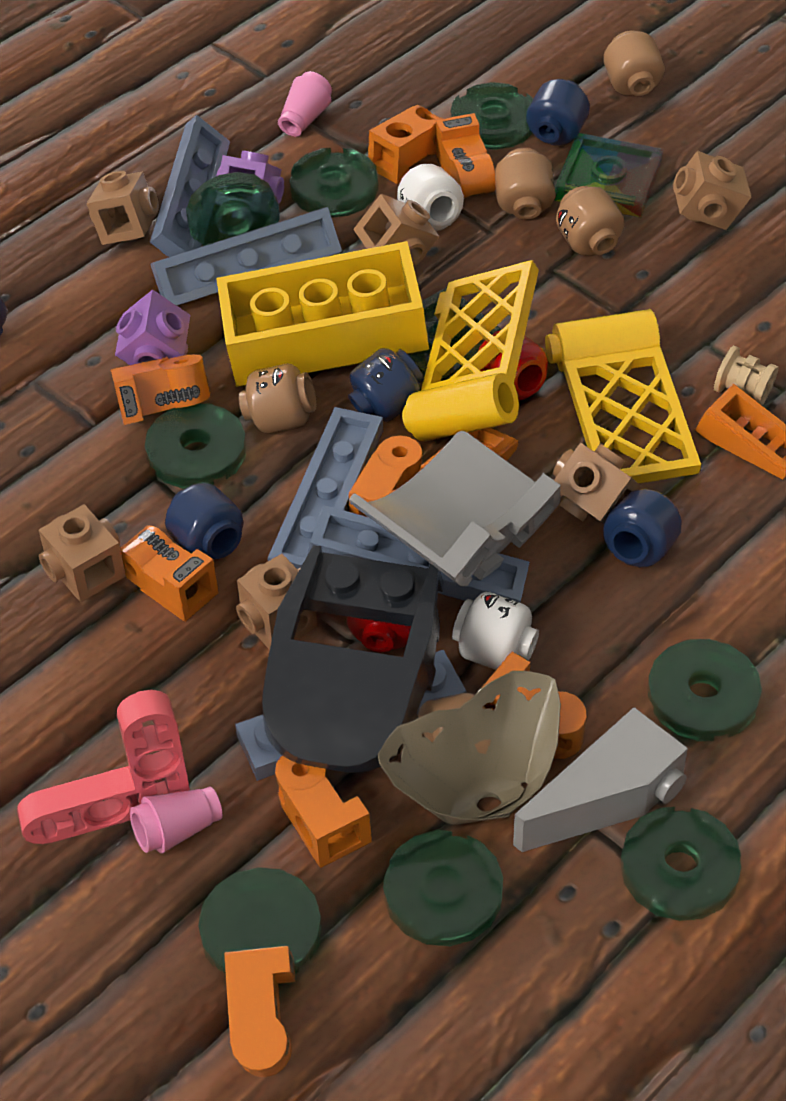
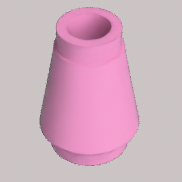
(305, 102)
(173, 817)

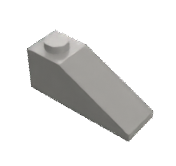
(606, 785)

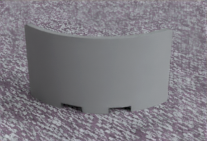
(464, 509)

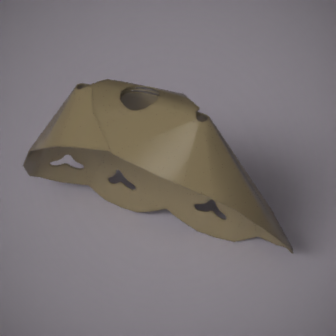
(452, 774)

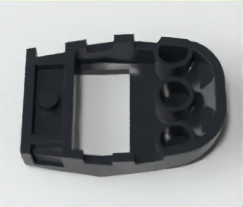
(343, 703)

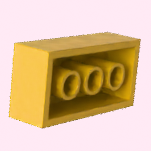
(323, 311)

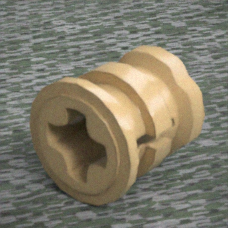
(746, 374)

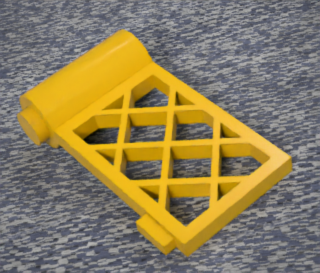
(611, 349)
(471, 397)

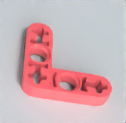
(76, 805)

